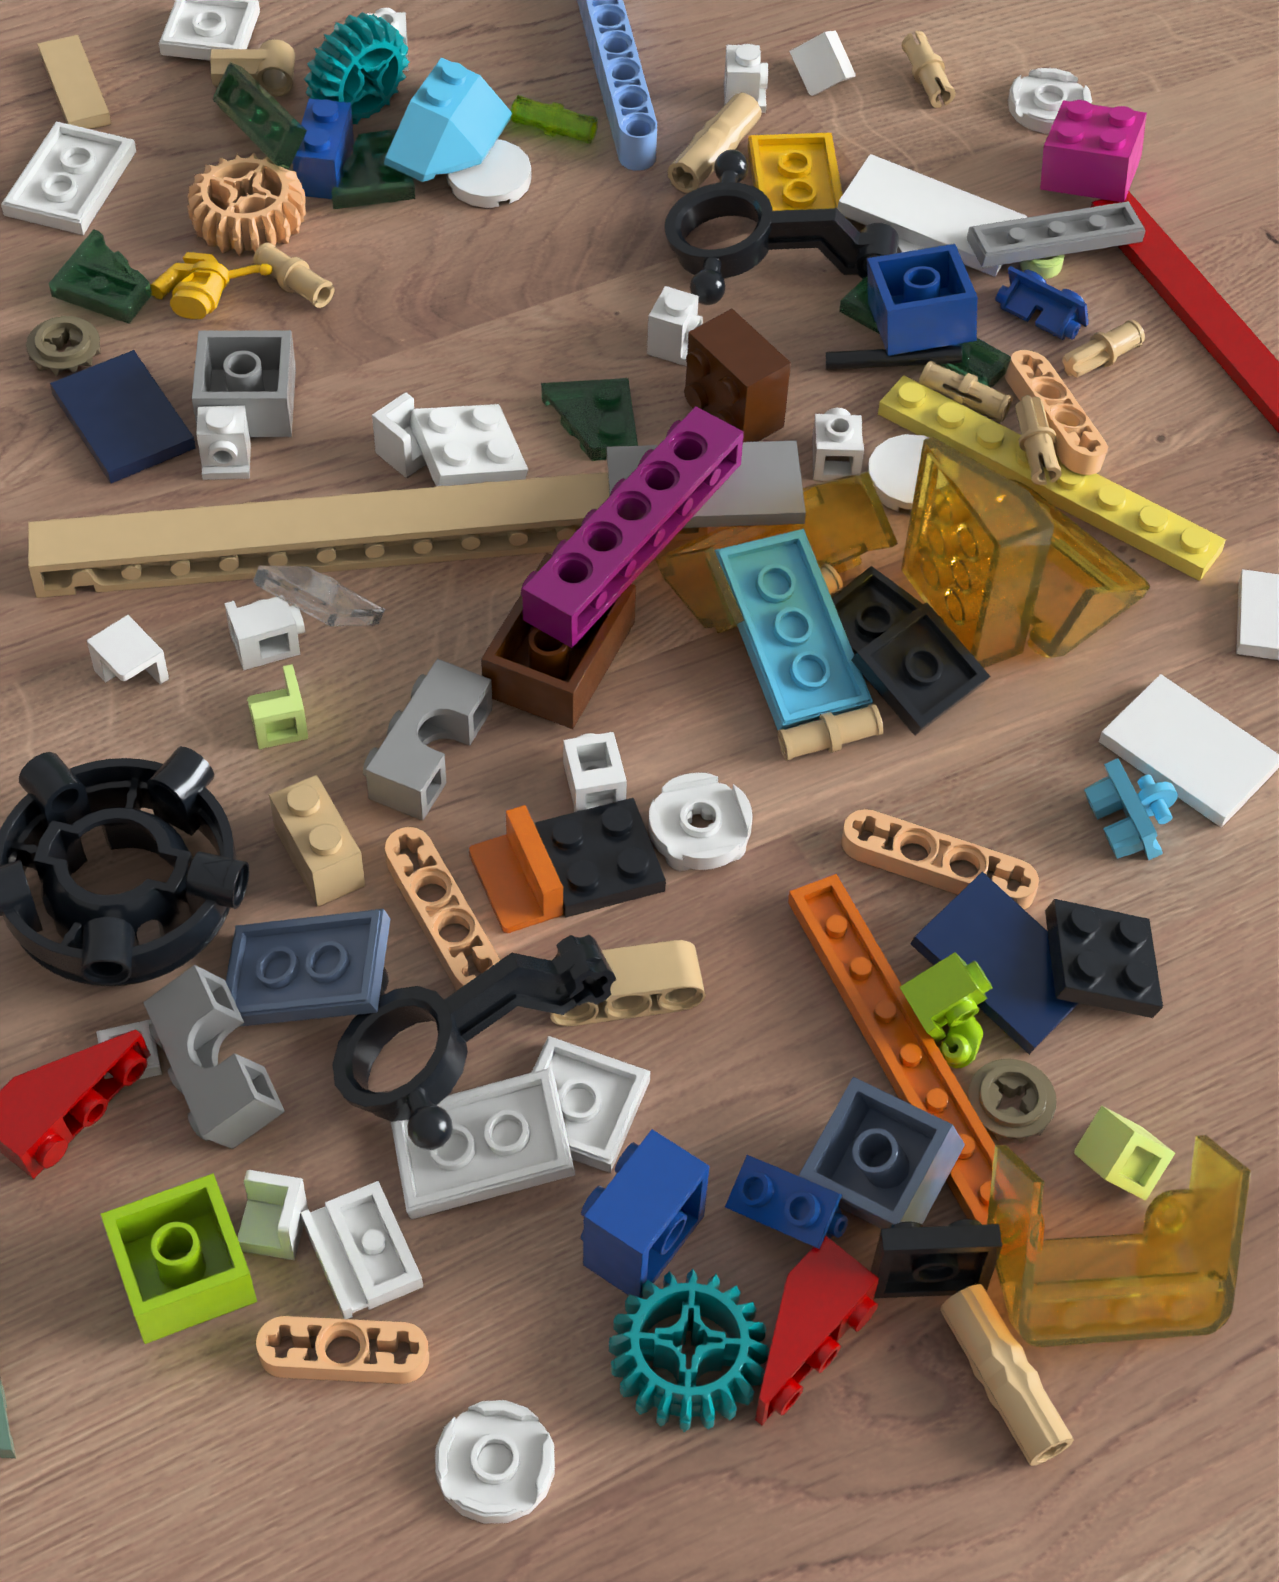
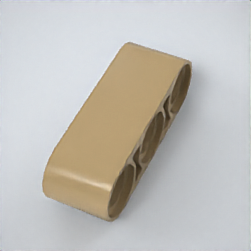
(648, 982)

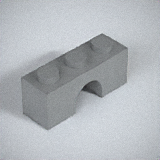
(442, 706)
(190, 1024)

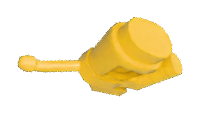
(199, 283)

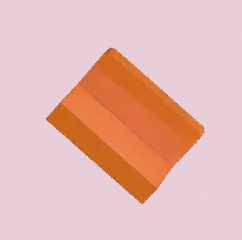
(518, 874)

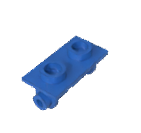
(1061, 310)
(787, 1202)

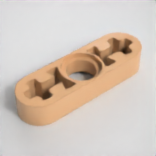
(298, 1362)

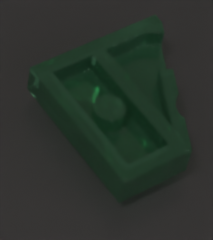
(367, 178)
(101, 281)
(594, 413)

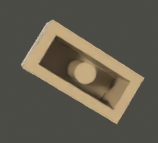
(317, 840)

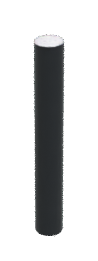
(879, 358)

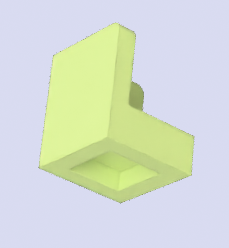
(279, 714)
(1123, 1153)

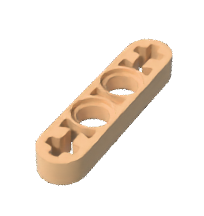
(1077, 439)
(941, 851)
(436, 915)

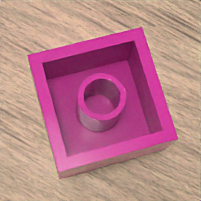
(1093, 150)

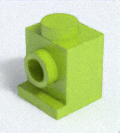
(946, 994)

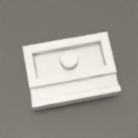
(362, 1250)

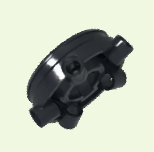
(101, 929)

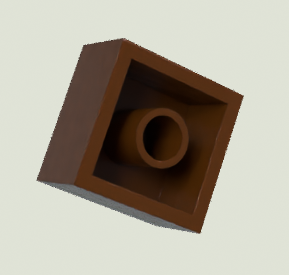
(737, 376)

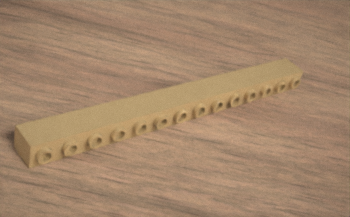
(313, 532)

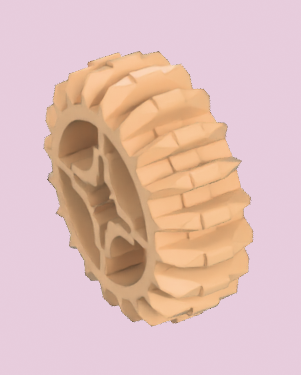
(246, 204)

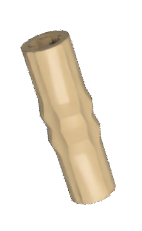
(717, 135)
(1006, 1375)

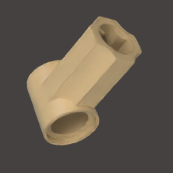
(269, 65)

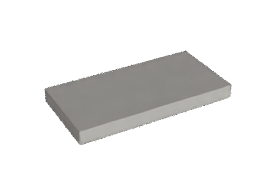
(759, 492)

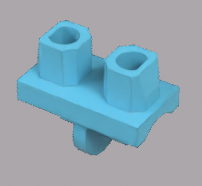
(1118, 793)

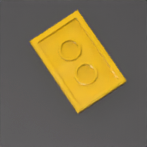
(796, 170)

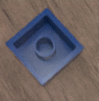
(922, 299)
(643, 1213)

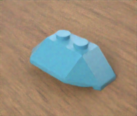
(447, 124)

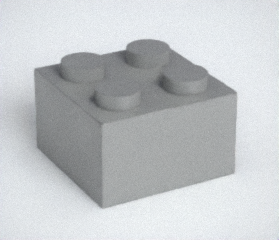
(250, 371)

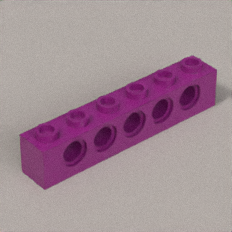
(631, 526)

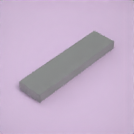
(1055, 234)

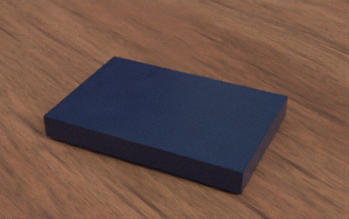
(122, 416)
(1011, 952)

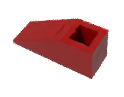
(57, 1100)
(818, 1306)

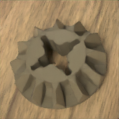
(53, 334)
(1012, 1079)

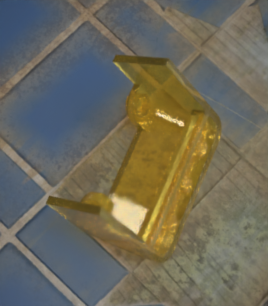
(840, 523)
(1125, 1286)

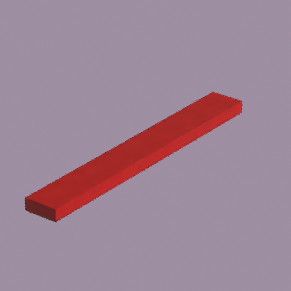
(1205, 313)

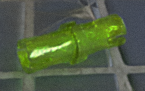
(554, 119)

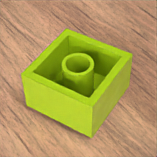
(179, 1258)

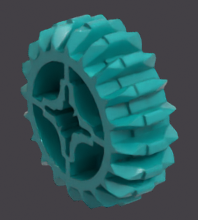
(359, 65)
(664, 1347)

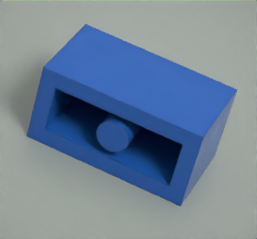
(324, 147)

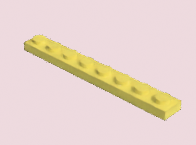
(1083, 496)

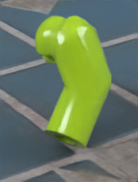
(962, 1043)

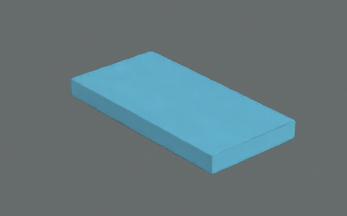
(792, 630)

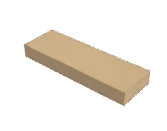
(74, 83)

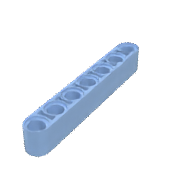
(621, 82)

